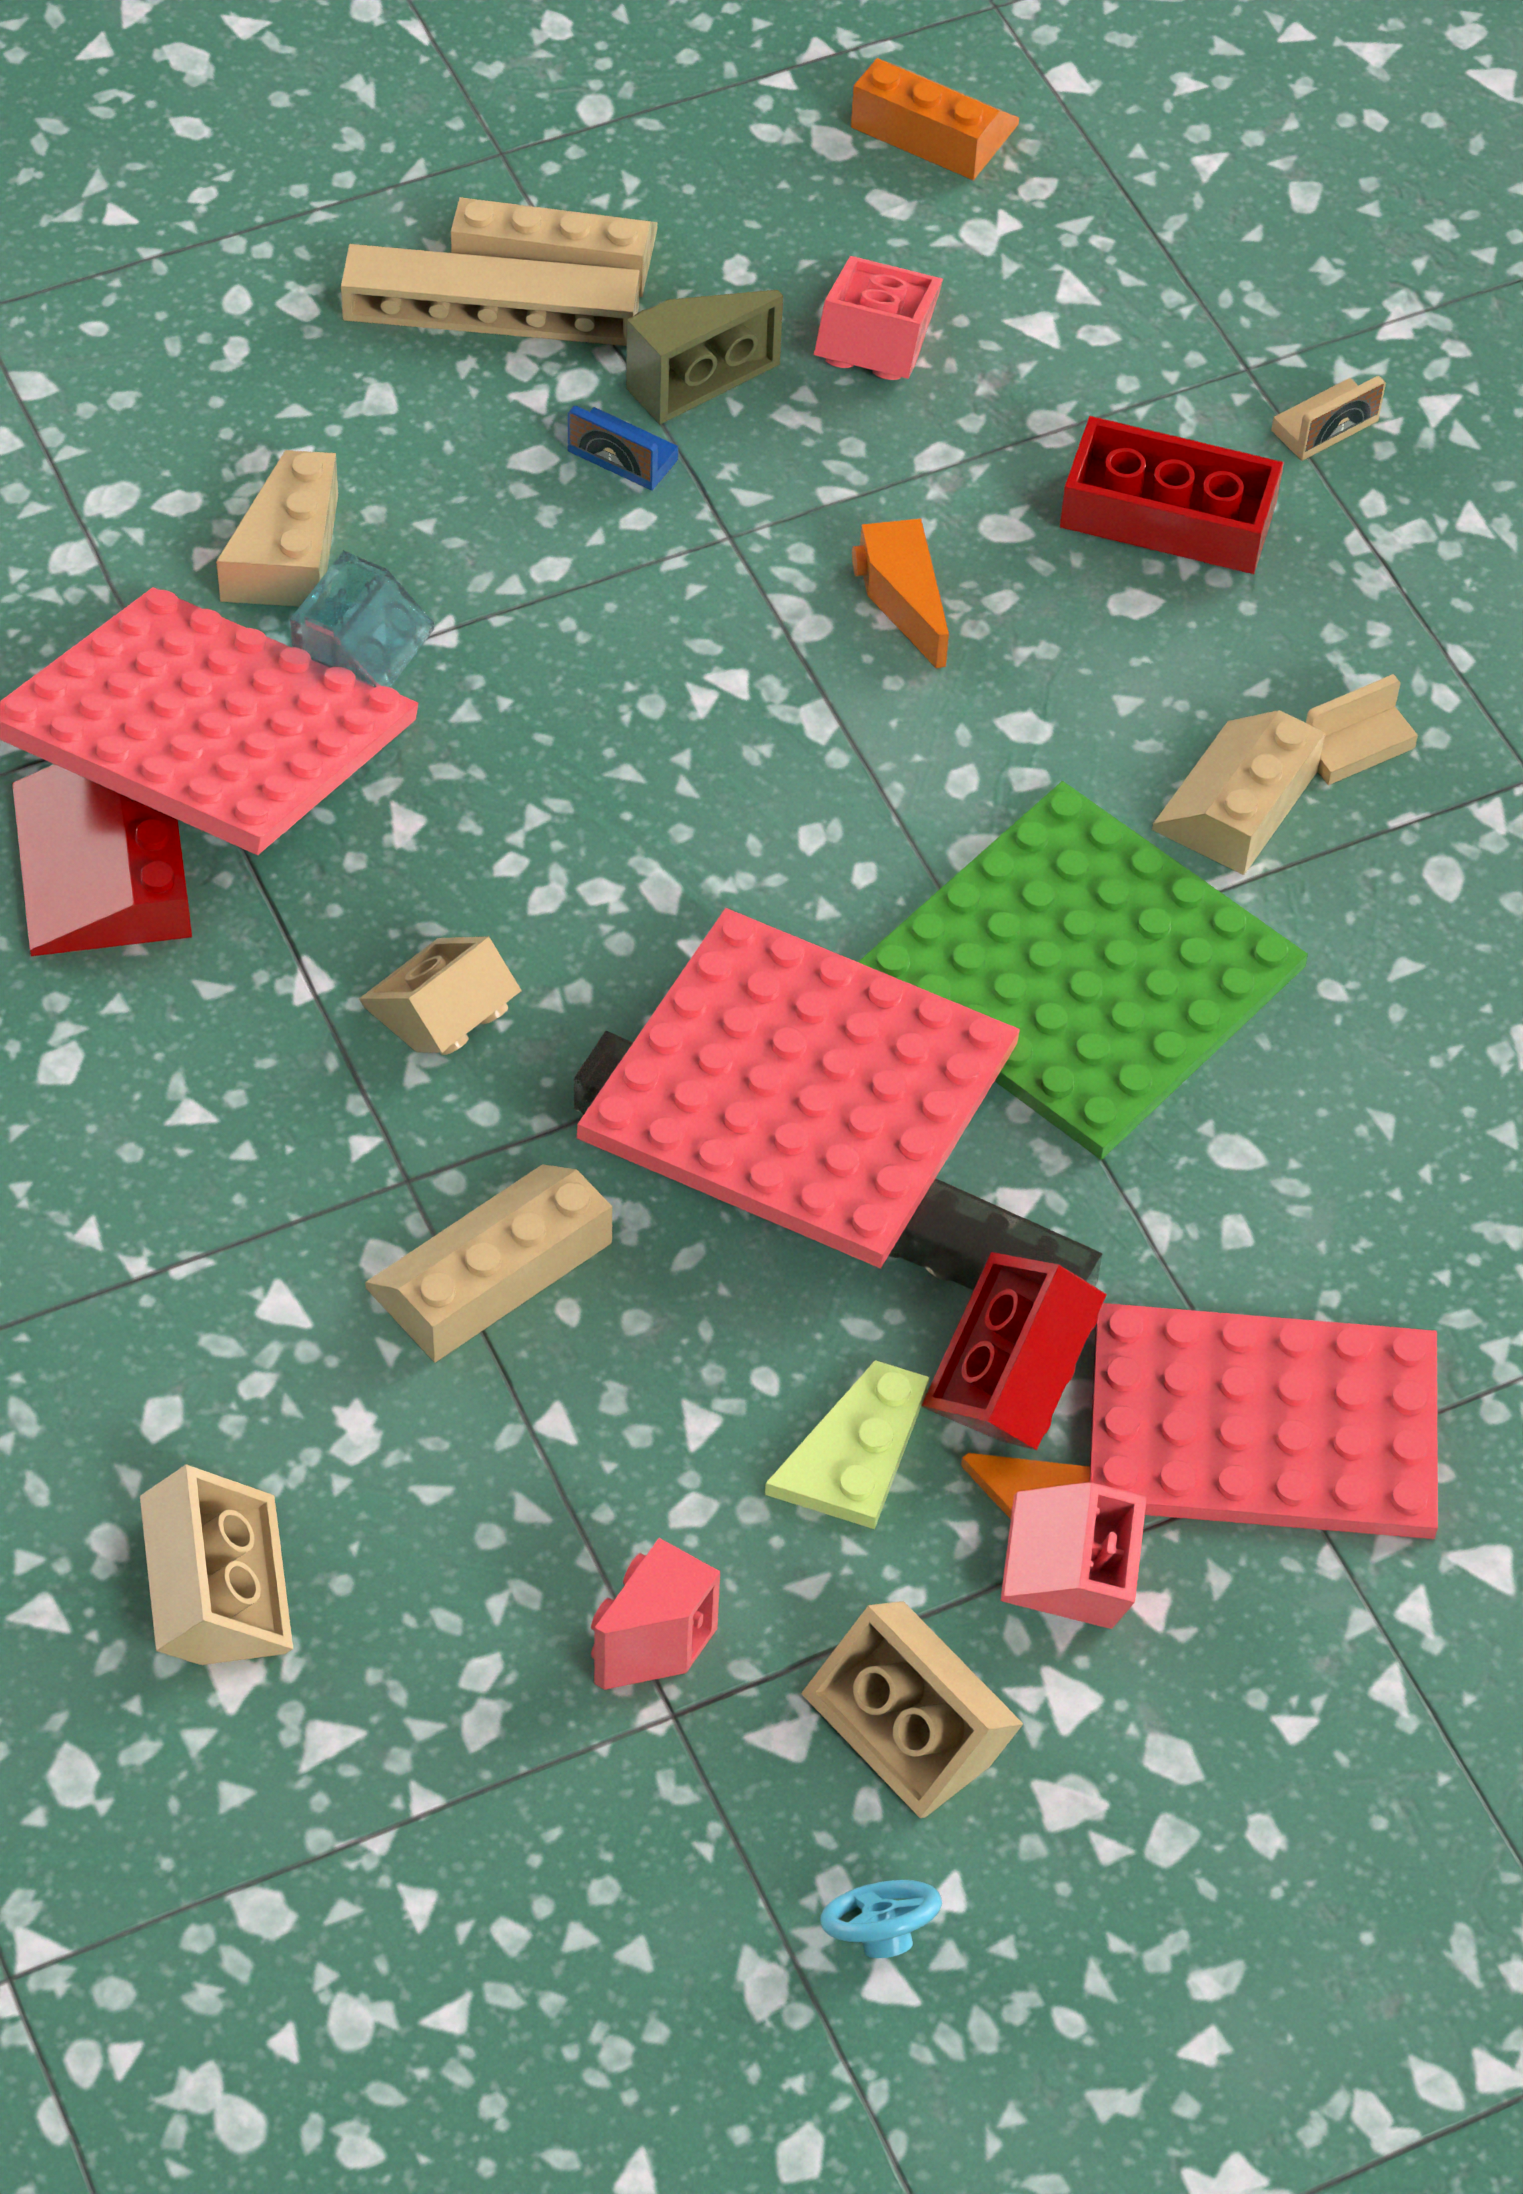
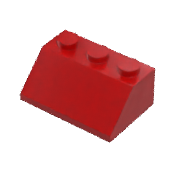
(1015, 1349)

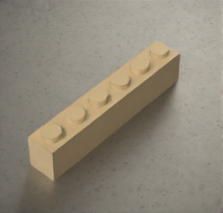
(489, 294)

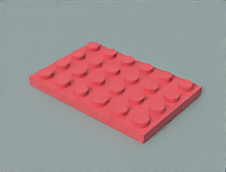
(1267, 1419)

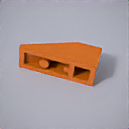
(903, 583)

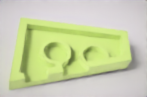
(855, 1448)

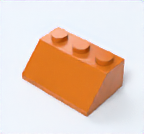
(928, 118)

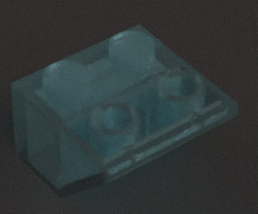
(361, 622)

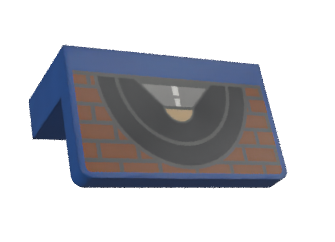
(620, 446)

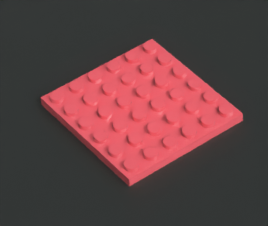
(203, 719)
(800, 1086)

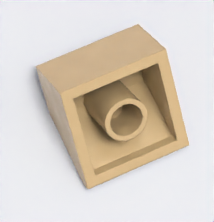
(443, 994)

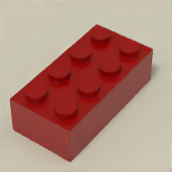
(1171, 494)

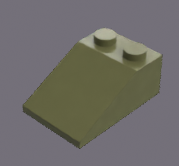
(700, 348)

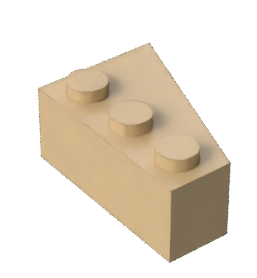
(285, 534)

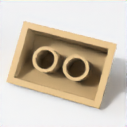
(1243, 788)
(214, 1569)
(910, 1707)

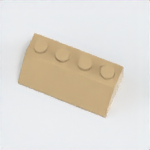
(552, 236)
(494, 1258)

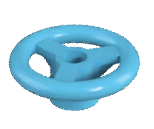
(885, 1922)

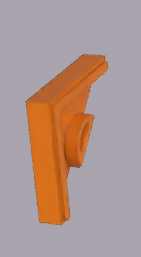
(1005, 1476)

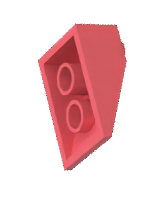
(877, 318)

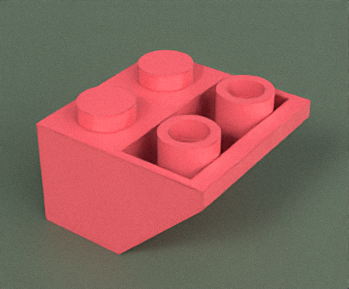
(1075, 1551)
(656, 1619)

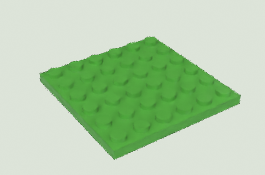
(1099, 957)

